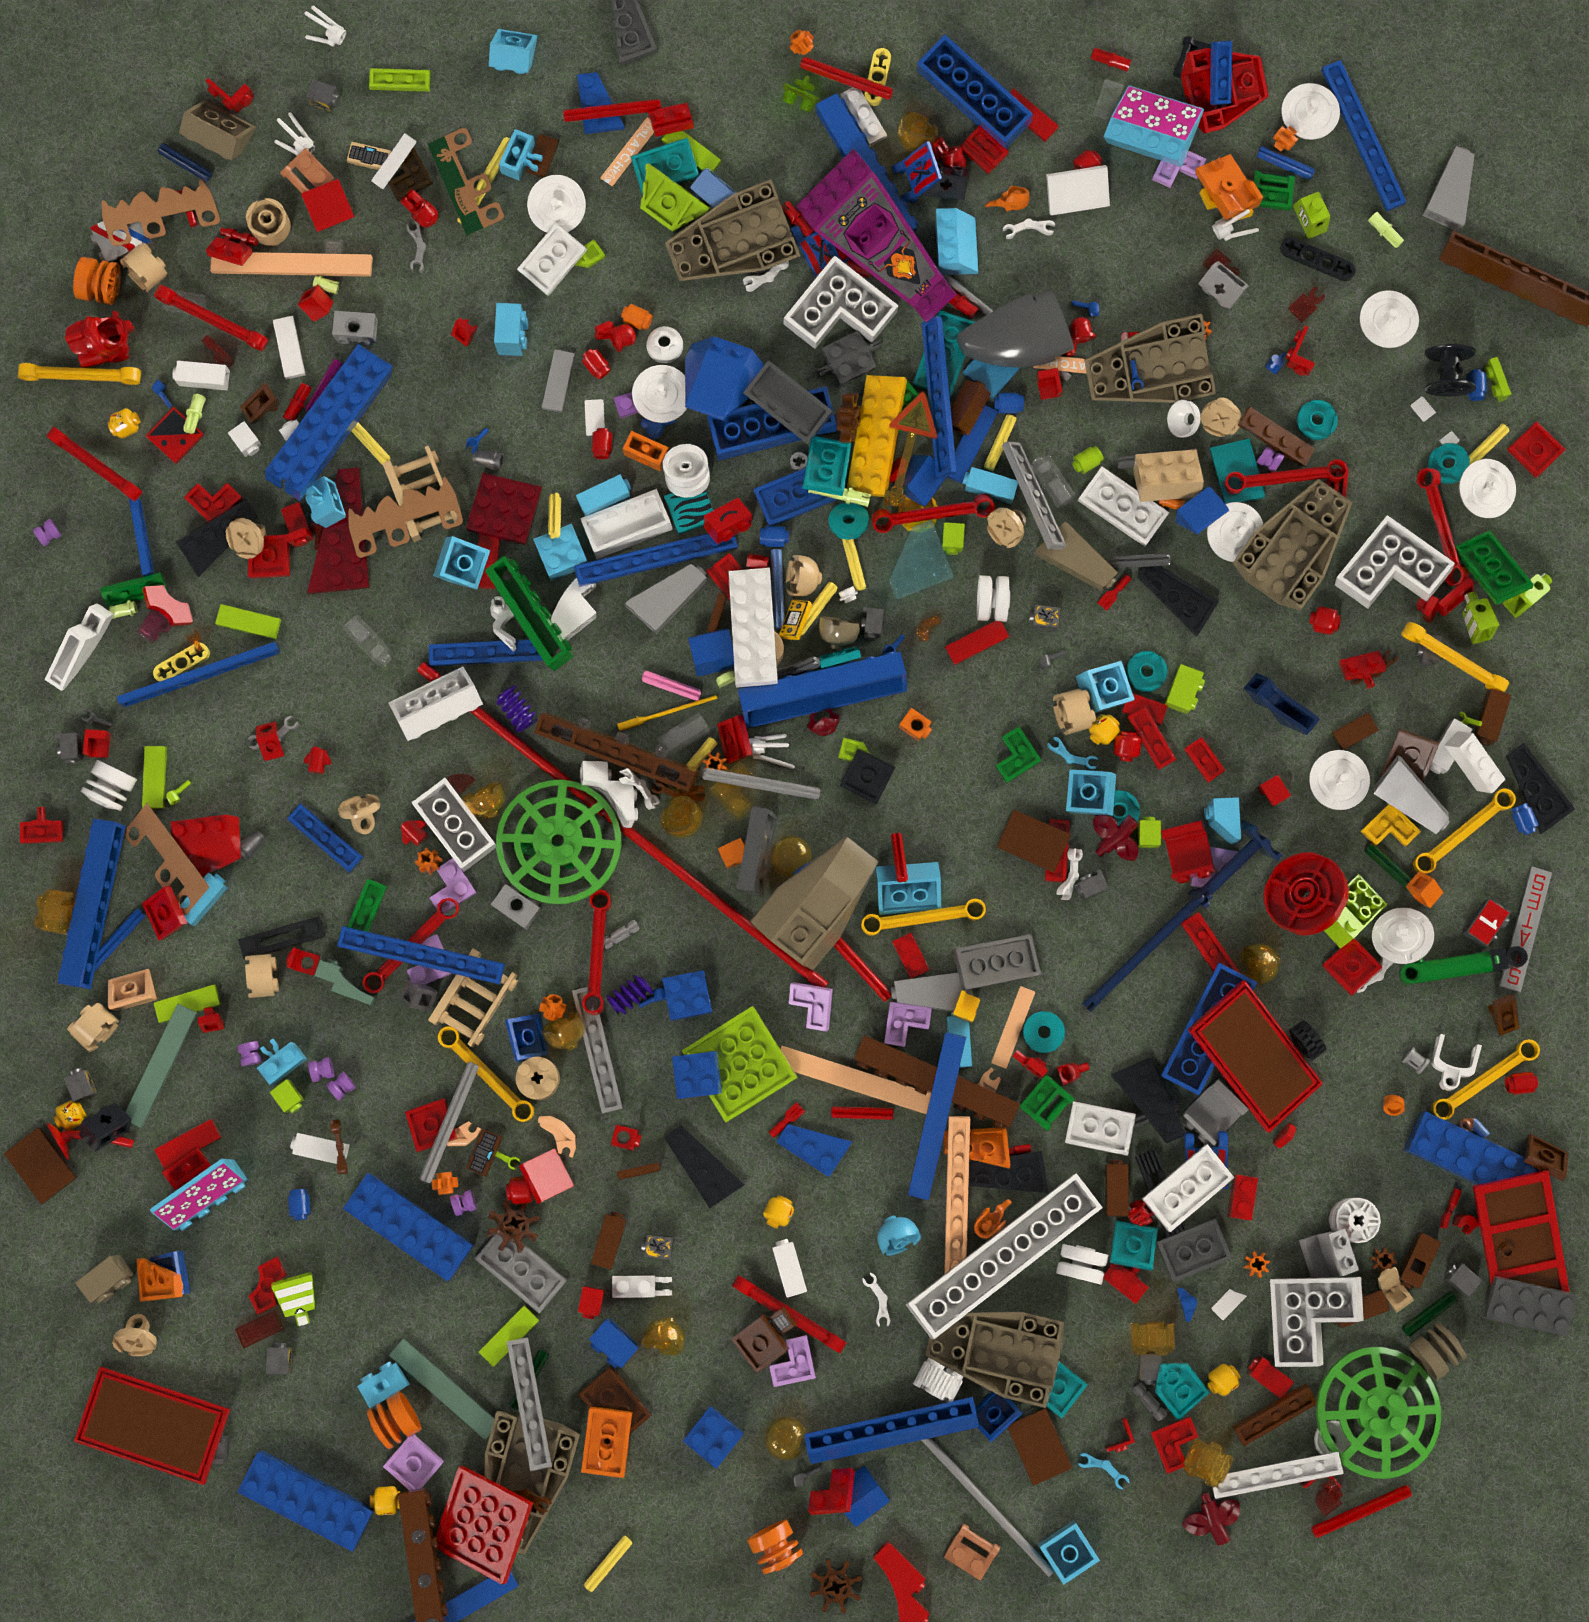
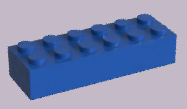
(974, 91)
(754, 429)
(1188, 1062)
(1463, 1151)
(408, 1227)
(306, 1500)

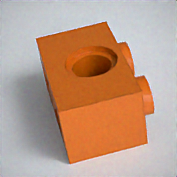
(645, 450)

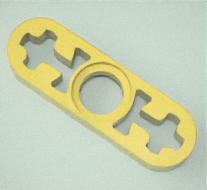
(875, 62)
(183, 654)

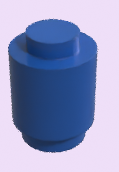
(1480, 380)
(1009, 403)
(774, 536)
(1524, 819)
(299, 1204)

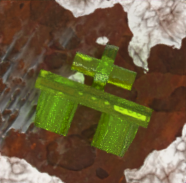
(808, 99)

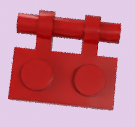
(230, 251)

